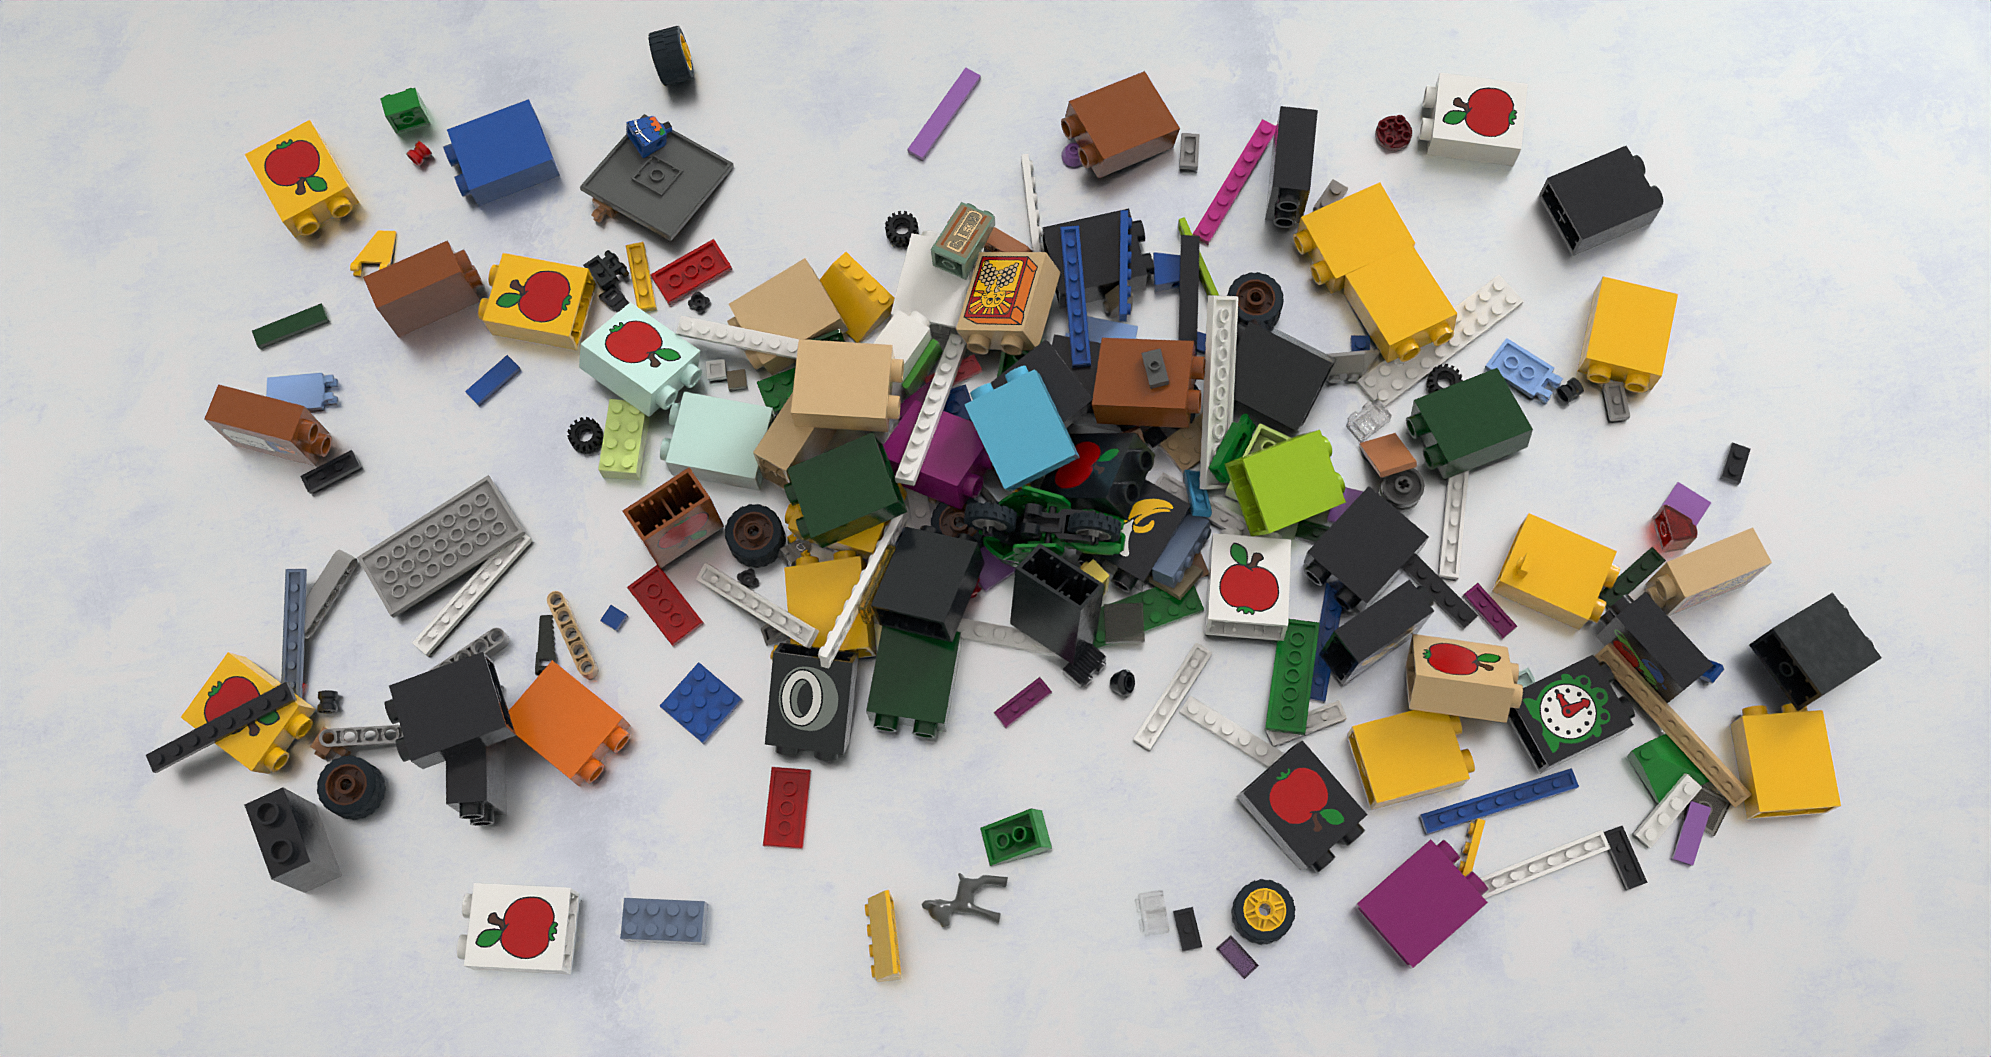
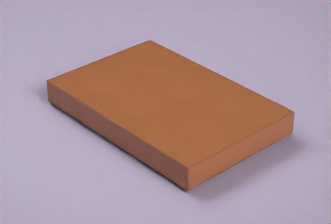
(1388, 455)

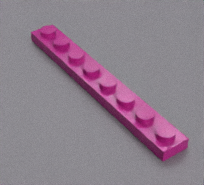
(1235, 182)

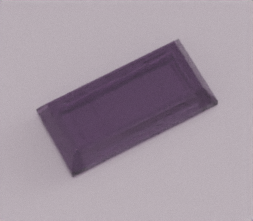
(1237, 957)

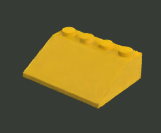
(857, 297)
(884, 937)

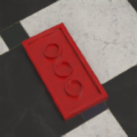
(691, 272)
(665, 605)
(787, 808)

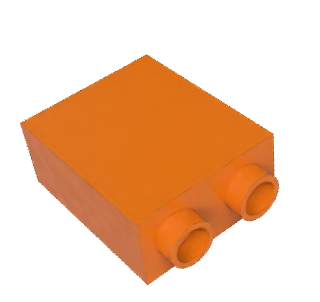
(568, 724)

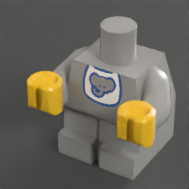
(793, 550)

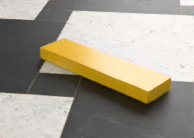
(641, 276)

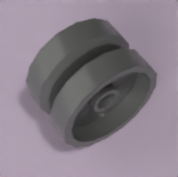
(1402, 489)

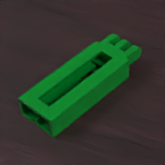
(1232, 447)

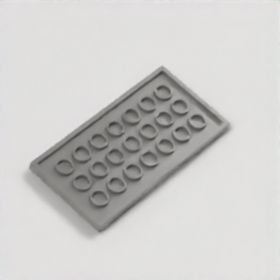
(440, 546)

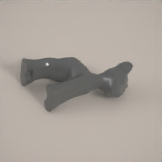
(964, 901)

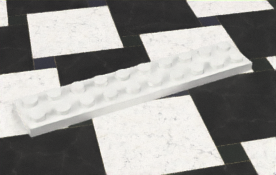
(1473, 319)
(1218, 381)

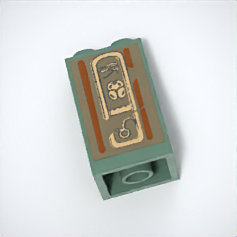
(962, 240)

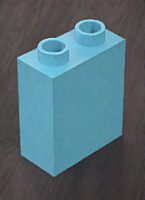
(1020, 428)

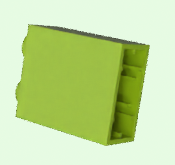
(1286, 483)

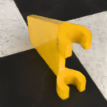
(377, 251)

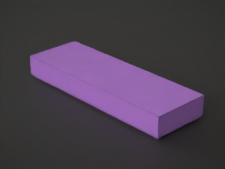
(1691, 833)

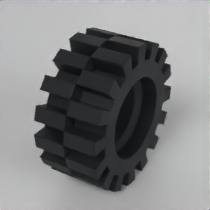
(898, 219)
(1441, 371)
(588, 445)

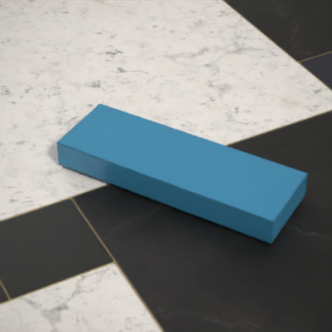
(1197, 497)

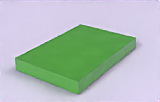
(922, 367)

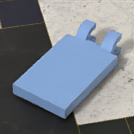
(1103, 328)
(1524, 370)
(303, 390)

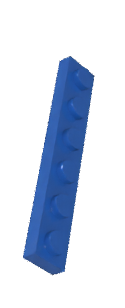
(1124, 272)

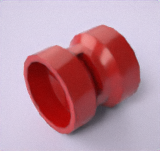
(419, 153)

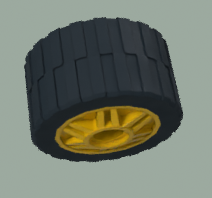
(671, 55)
(1274, 900)

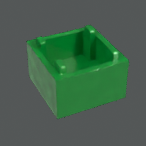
(405, 110)

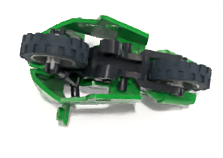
(1020, 525)

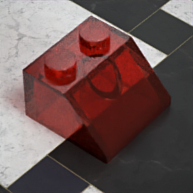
(1674, 529)

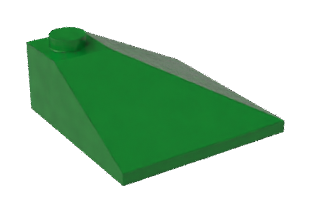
(1662, 764)

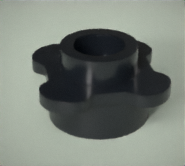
(698, 296)
(748, 574)

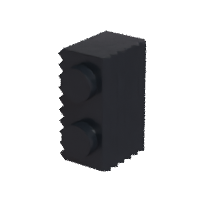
(1082, 670)

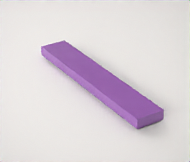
(944, 113)

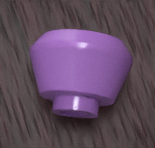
(1070, 155)

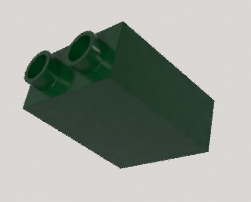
(1469, 424)
(844, 491)
(913, 682)

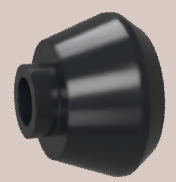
(1123, 682)

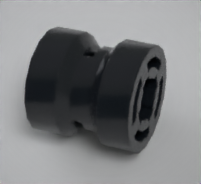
(1570, 390)
(327, 702)

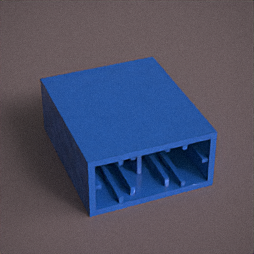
(500, 153)

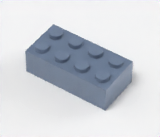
(664, 921)

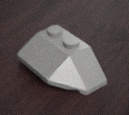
(1352, 365)

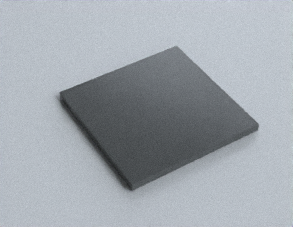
(660, 188)

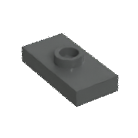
(1155, 368)

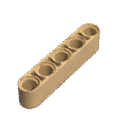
(566, 628)

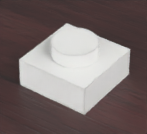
(716, 370)

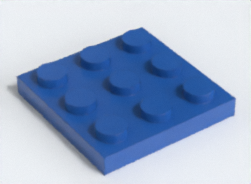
(701, 703)

